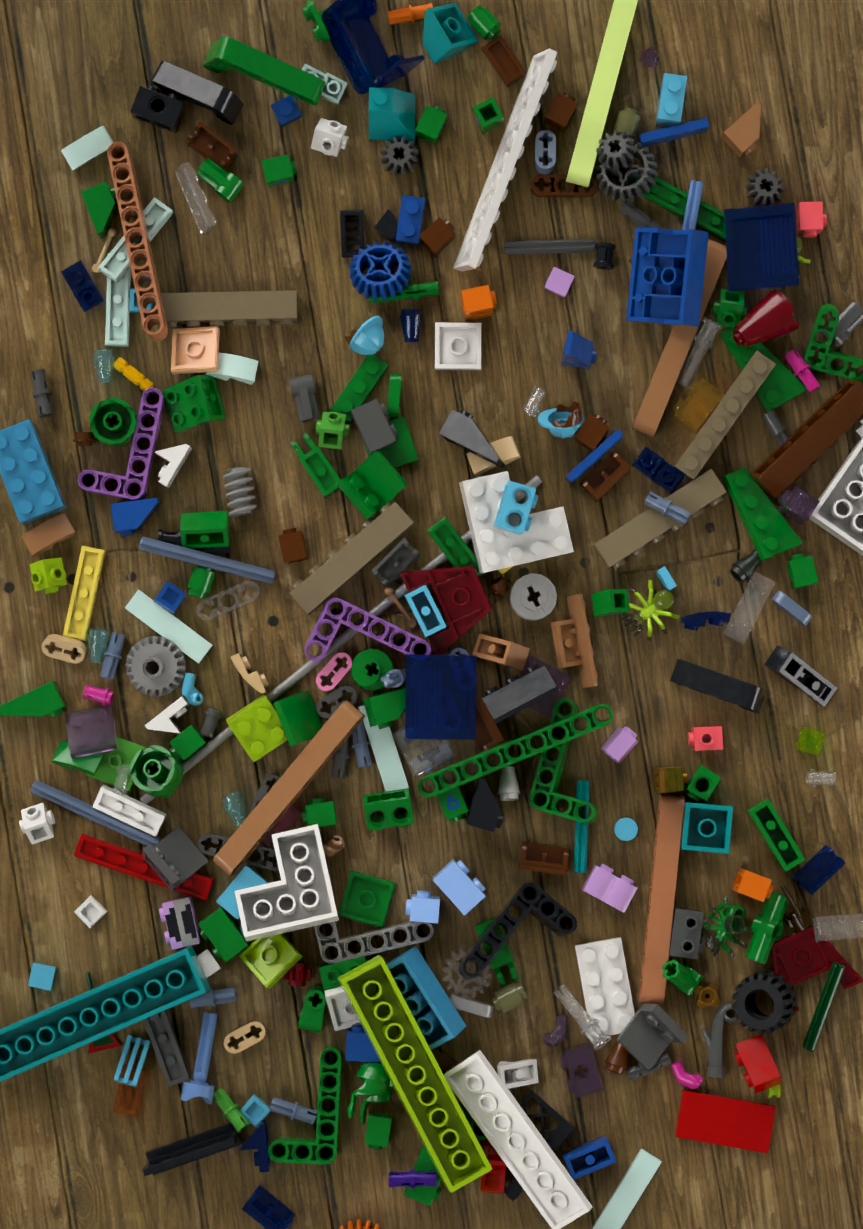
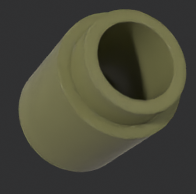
(628, 122)
(509, 997)

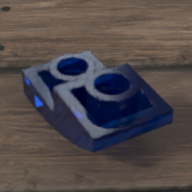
(82, 286)
(658, 470)
(697, 620)

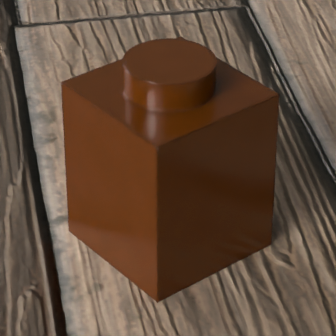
(561, 111)
(437, 236)
(591, 432)
(292, 546)

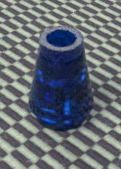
(411, 324)

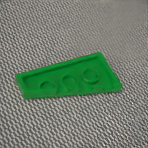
(780, 383)
(762, 520)

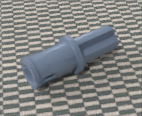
(667, 508)
(112, 656)
(394, 678)
(361, 747)
(214, 997)
(293, 1110)

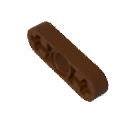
(546, 178)

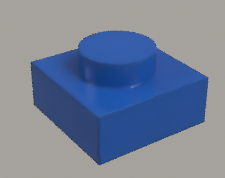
(286, 111)
(170, 597)

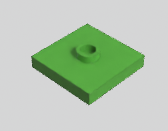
(112, 759)

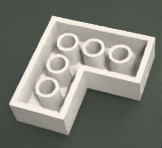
(842, 502)
(502, 549)
(301, 896)

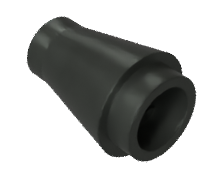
(745, 567)

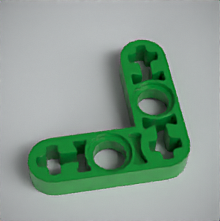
(827, 355)

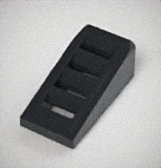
(351, 213)

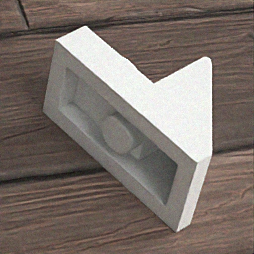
(176, 457)
(164, 722)
(518, 1073)

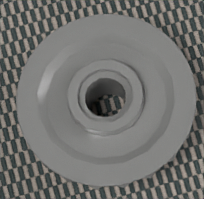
(170, 663)

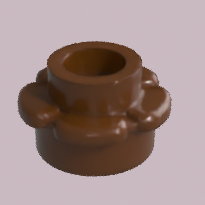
(84, 438)
(500, 585)

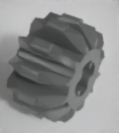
(408, 156)
(617, 158)
(767, 180)

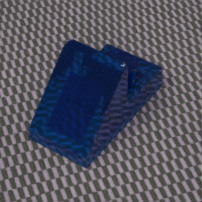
(259, 1140)

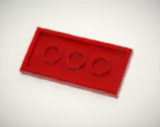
(725, 1121)

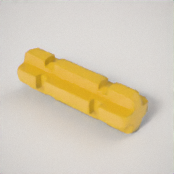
(132, 374)

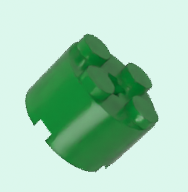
(110, 410)
(165, 780)

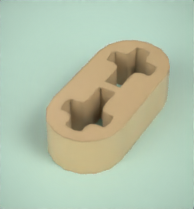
(64, 648)
(242, 1031)

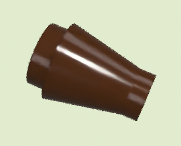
(617, 1059)

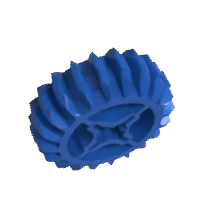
(381, 261)

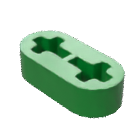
(394, 395)

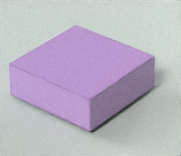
(559, 282)

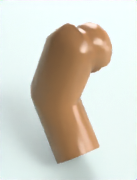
(334, 846)

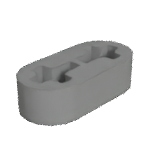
(472, 1005)

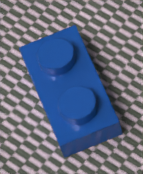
(410, 220)

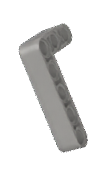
(365, 940)

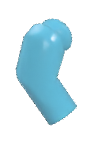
(189, 691)

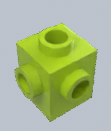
(48, 575)

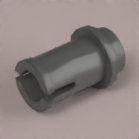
(211, 722)

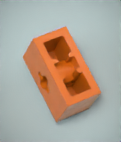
(478, 302)
(752, 885)

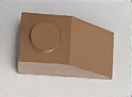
(744, 132)
(501, 651)

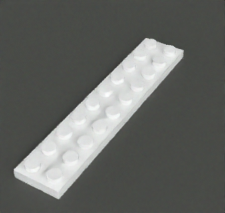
(503, 167)

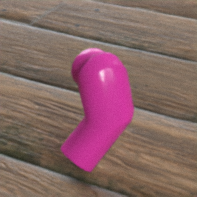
(686, 1079)

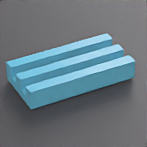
(138, 1041)

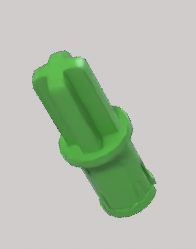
(230, 1110)

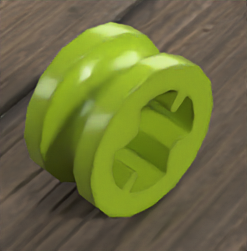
(774, 1091)

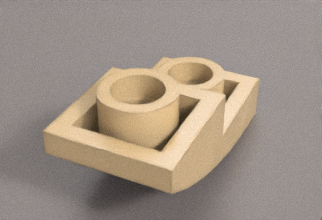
(506, 450)
(256, 680)

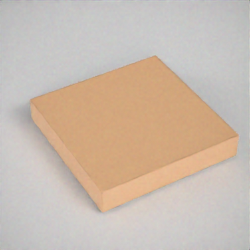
(195, 350)

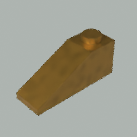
(669, 779)

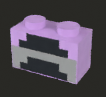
(180, 923)

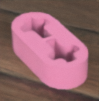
(339, 675)

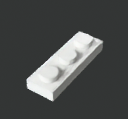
(129, 810)

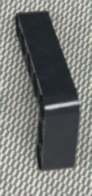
(510, 924)

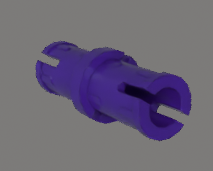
(412, 1179)

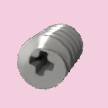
(239, 491)

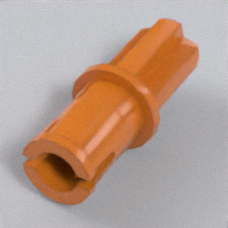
(408, 14)

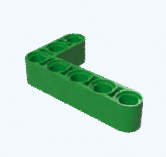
(231, 54)
(557, 767)
(323, 1116)

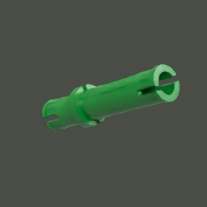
(412, 291)

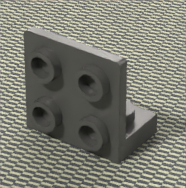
(174, 858)
(650, 1034)

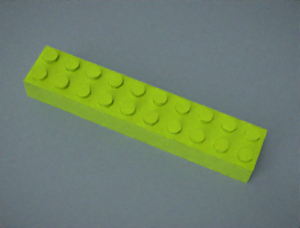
(414, 1073)

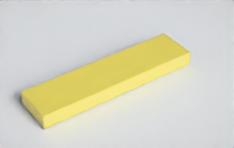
(84, 593)

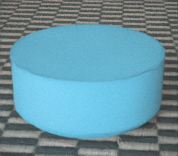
(625, 829)

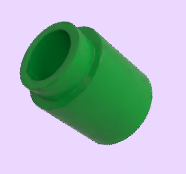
(484, 22)
(201, 581)

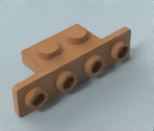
(573, 642)

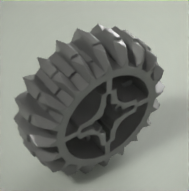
(626, 190)

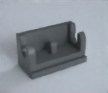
(396, 562)

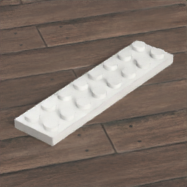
(517, 1141)

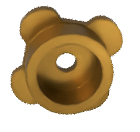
(713, 998)

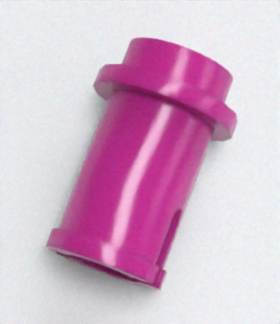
(98, 695)

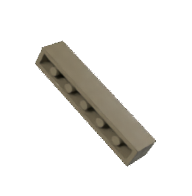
(231, 307)
(724, 415)
(651, 525)
(351, 558)

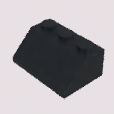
(519, 693)
(484, 809)

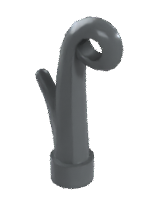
(715, 1042)

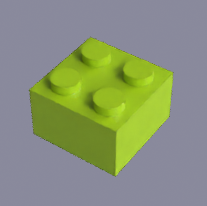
(257, 728)

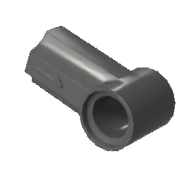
(848, 320)
(304, 394)

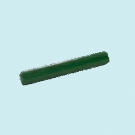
(823, 1006)

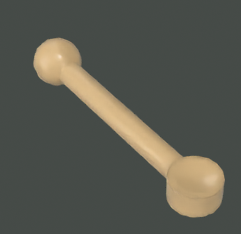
(111, 233)

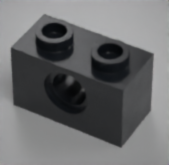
(168, 118)

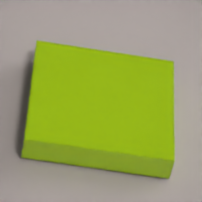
(270, 958)

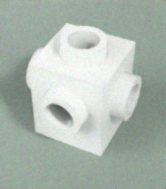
(329, 137)
(37, 823)

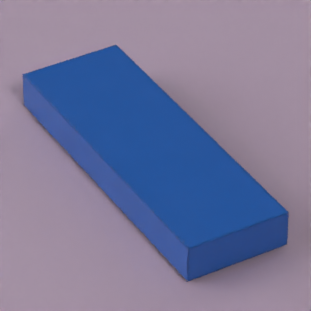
(673, 132)
(590, 460)

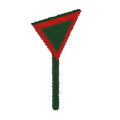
(106, 1042)

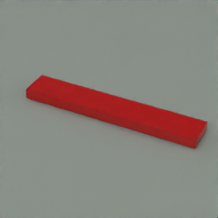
(135, 865)

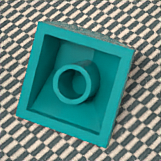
(446, 32)
(391, 114)

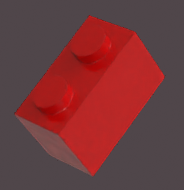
(758, 1064)

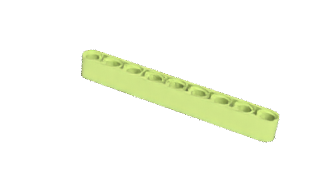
(601, 92)

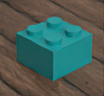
(706, 827)

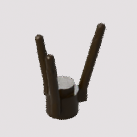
(799, 917)

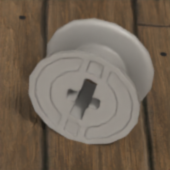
(546, 599)

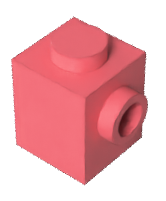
(810, 219)
(706, 738)

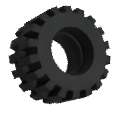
(747, 1007)

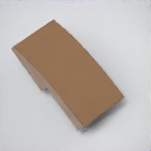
(47, 534)

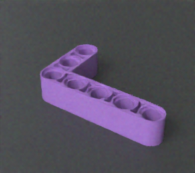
(136, 455)
(364, 627)

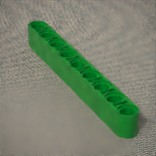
(507, 758)

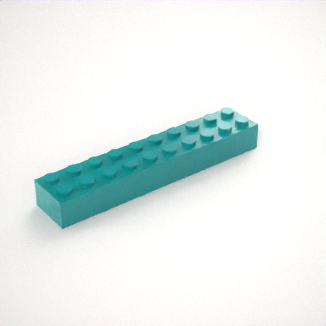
(101, 1011)

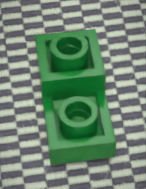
(87, 764)

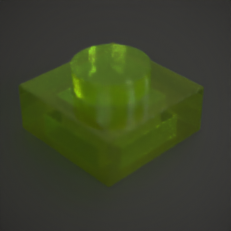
(810, 741)

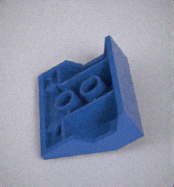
(667, 276)

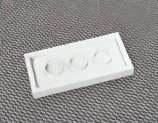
(605, 983)

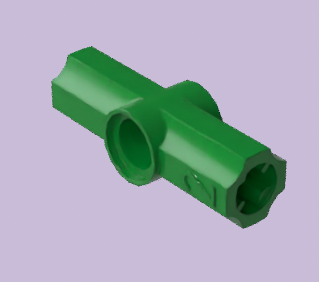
(767, 928)

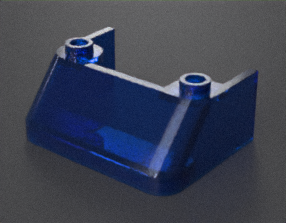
(360, 46)

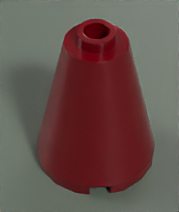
(766, 321)

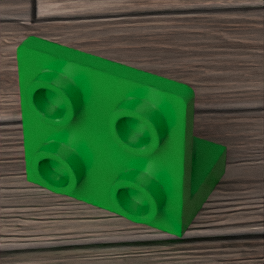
(193, 403)
(372, 484)

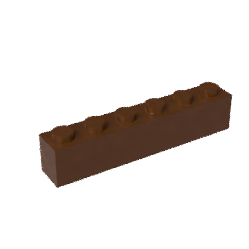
(811, 440)

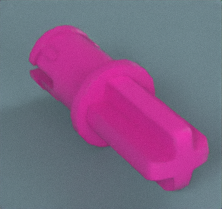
(802, 370)

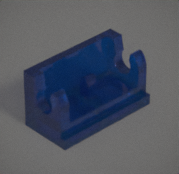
(818, 869)
(268, 1210)

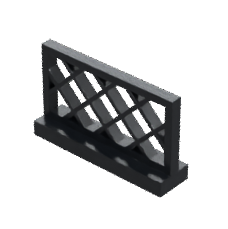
(555, 1140)
(191, 1149)

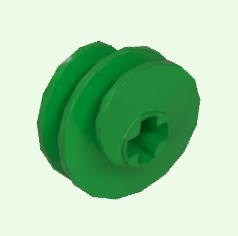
(360, 673)

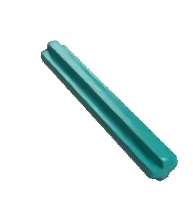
(581, 829)

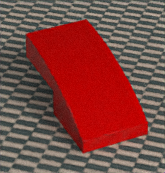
(495, 1179)

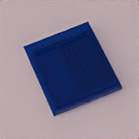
(761, 247)
(440, 697)

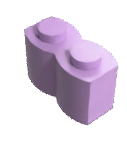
(620, 744)
(609, 888)

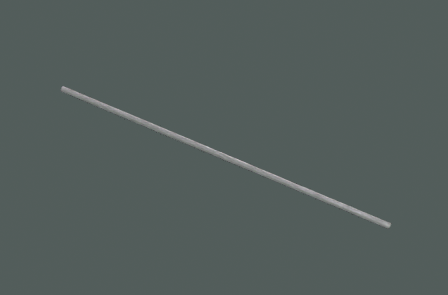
(337, 643)

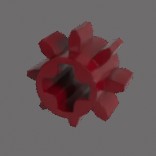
(298, 974)

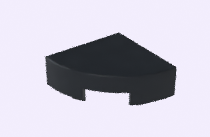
(387, 225)

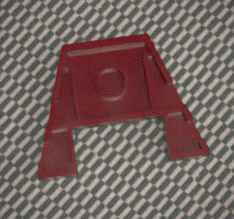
(459, 596)
(802, 957)

